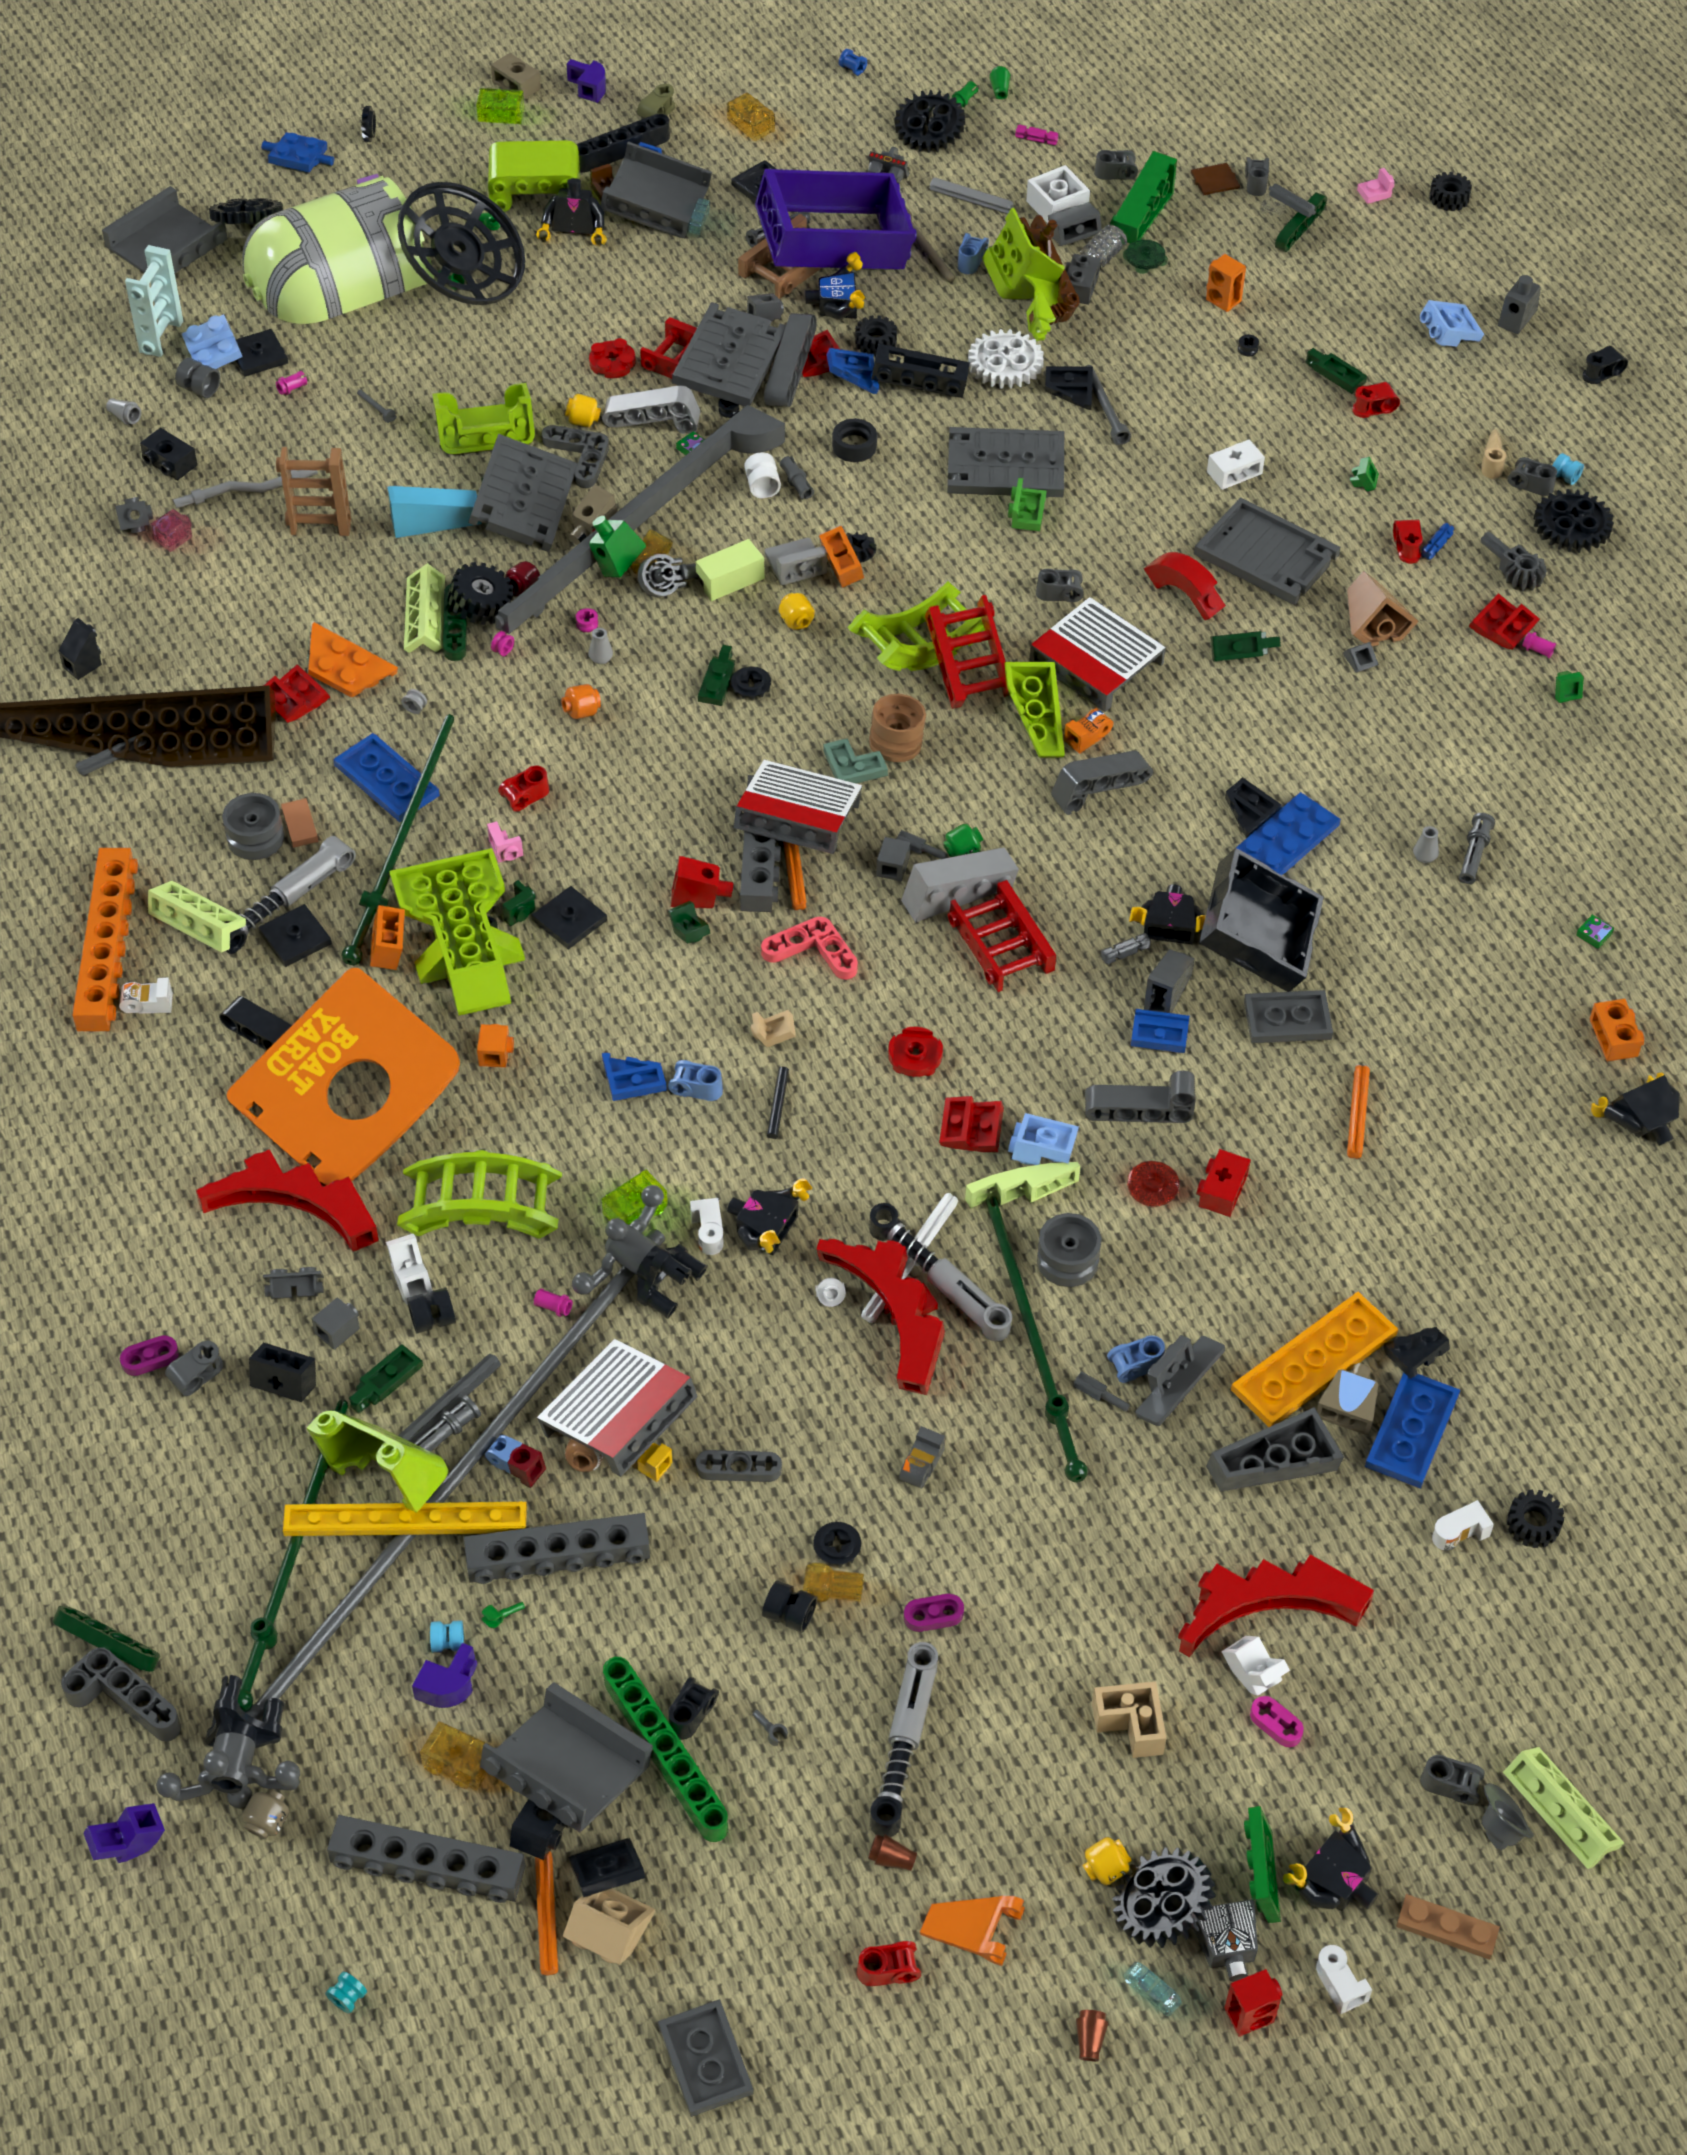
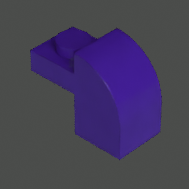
(590, 79)
(446, 1686)
(127, 1838)

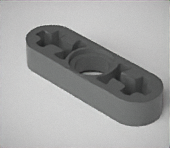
(730, 1457)

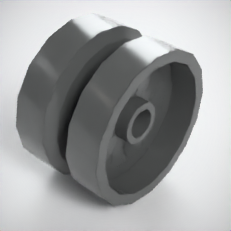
(253, 826)
(1069, 1249)

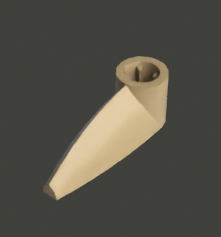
(1493, 457)

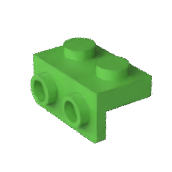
(1027, 507)

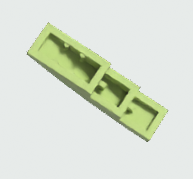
(1030, 1181)

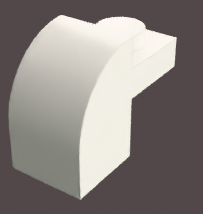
(408, 1267)
(1253, 1665)

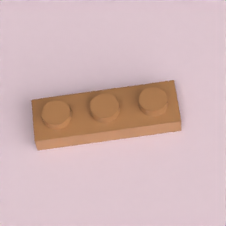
(1448, 1926)

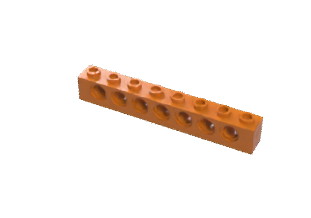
(104, 939)

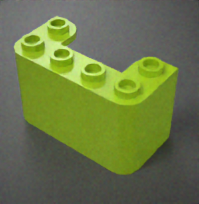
(530, 168)

